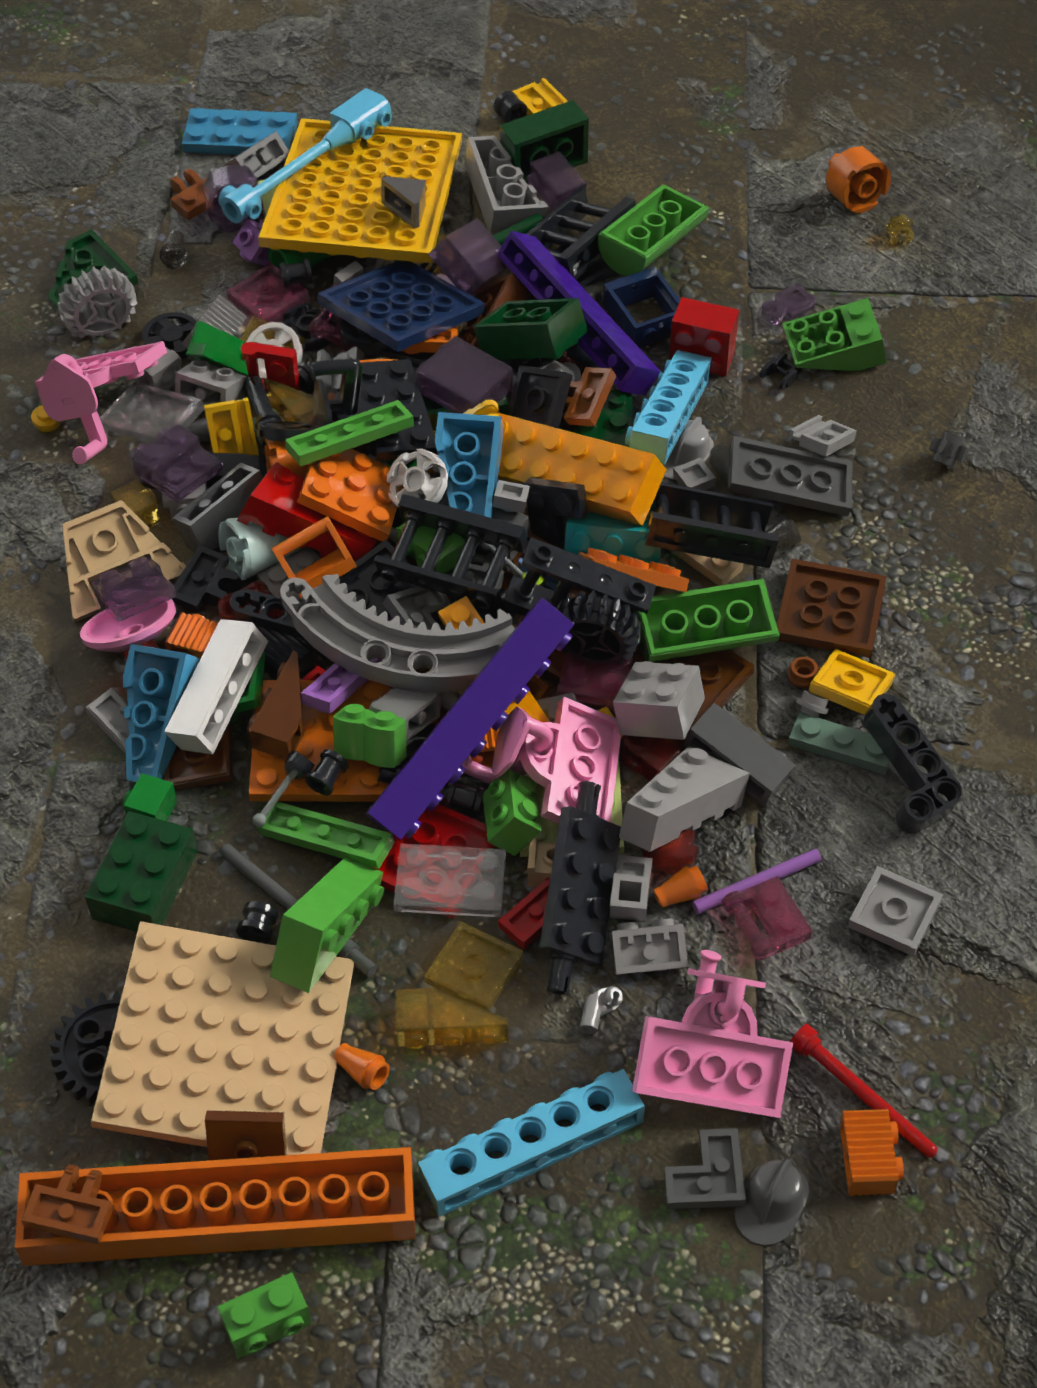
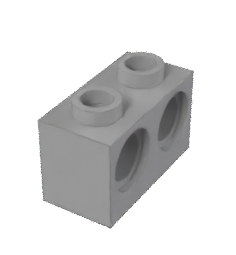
(262, 155)

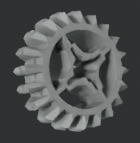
(97, 302)

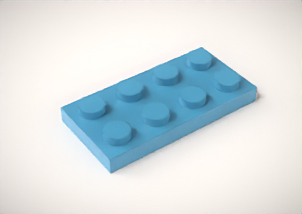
(234, 130)

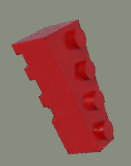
(277, 511)

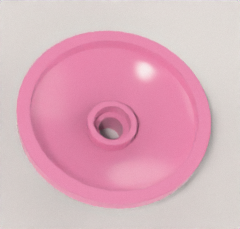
(109, 635)

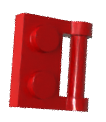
(279, 363)

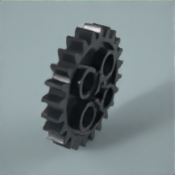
(71, 1068)

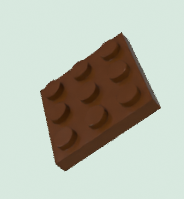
(831, 607)

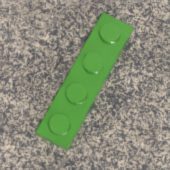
(349, 433)
(327, 834)

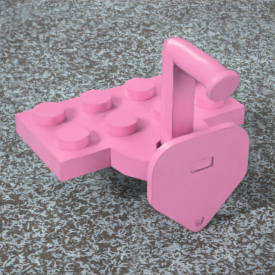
(70, 384)
(558, 755)
(714, 1050)

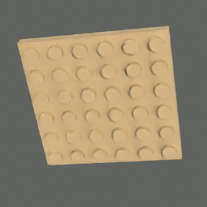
(219, 1034)

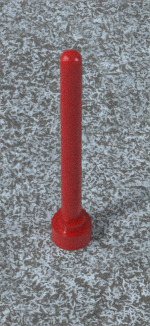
(807, 1043)

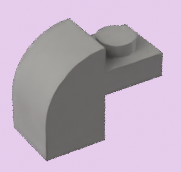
(630, 888)

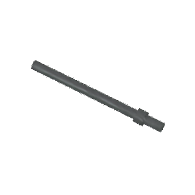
(350, 949)

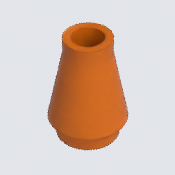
(681, 887)
(363, 1066)

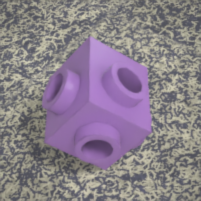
(248, 243)

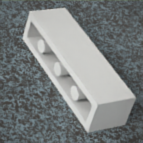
(216, 686)

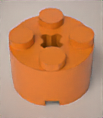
(857, 179)

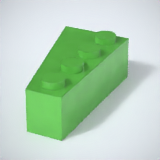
(323, 922)

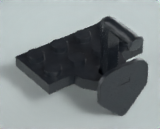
(371, 386)

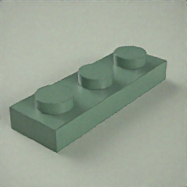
(838, 743)

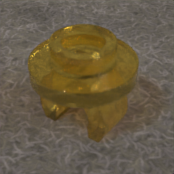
(900, 224)

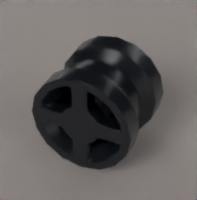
(509, 106)
(257, 922)

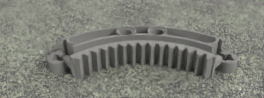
(354, 635)

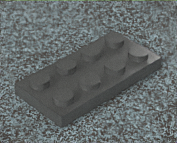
(790, 476)

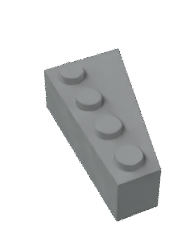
(499, 185)
(681, 798)

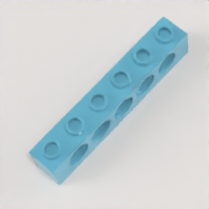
(669, 405)
(555, 1143)

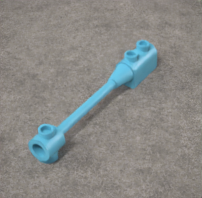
(348, 123)

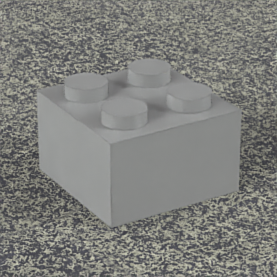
(659, 700)

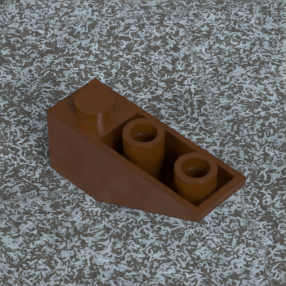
(280, 719)

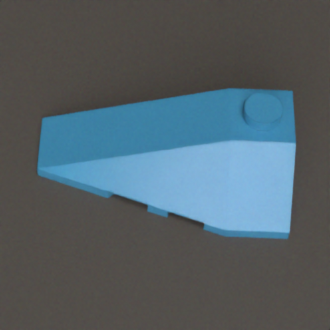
(472, 456)
(154, 688)

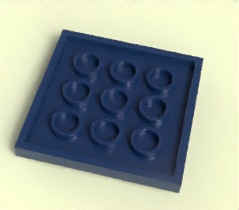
(400, 304)

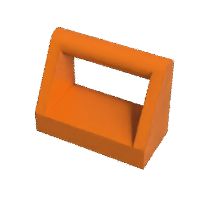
(337, 562)

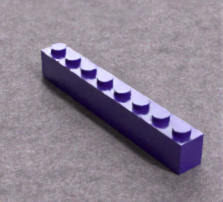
(605, 339)
(469, 720)

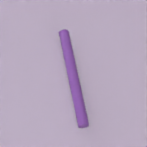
(781, 870)

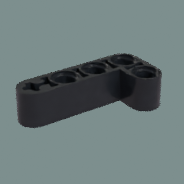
(889, 713)

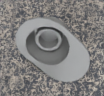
(691, 445)

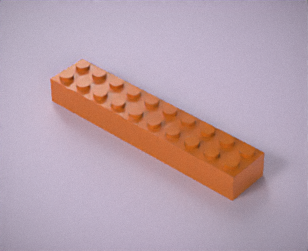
(235, 1206)

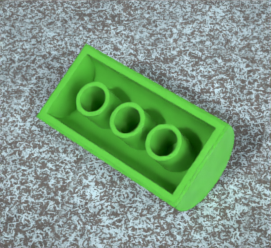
(649, 230)
(707, 621)

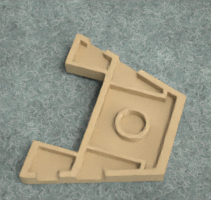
(107, 542)

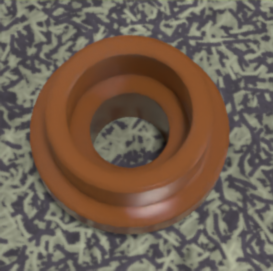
(801, 666)

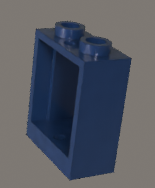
(647, 284)

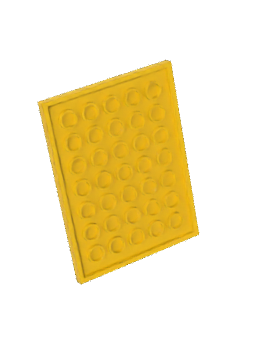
(337, 197)

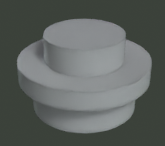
(812, 704)

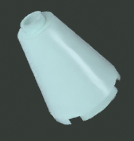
(248, 547)

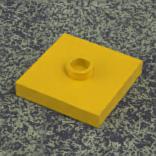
(851, 681)

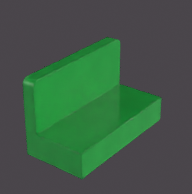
(217, 348)

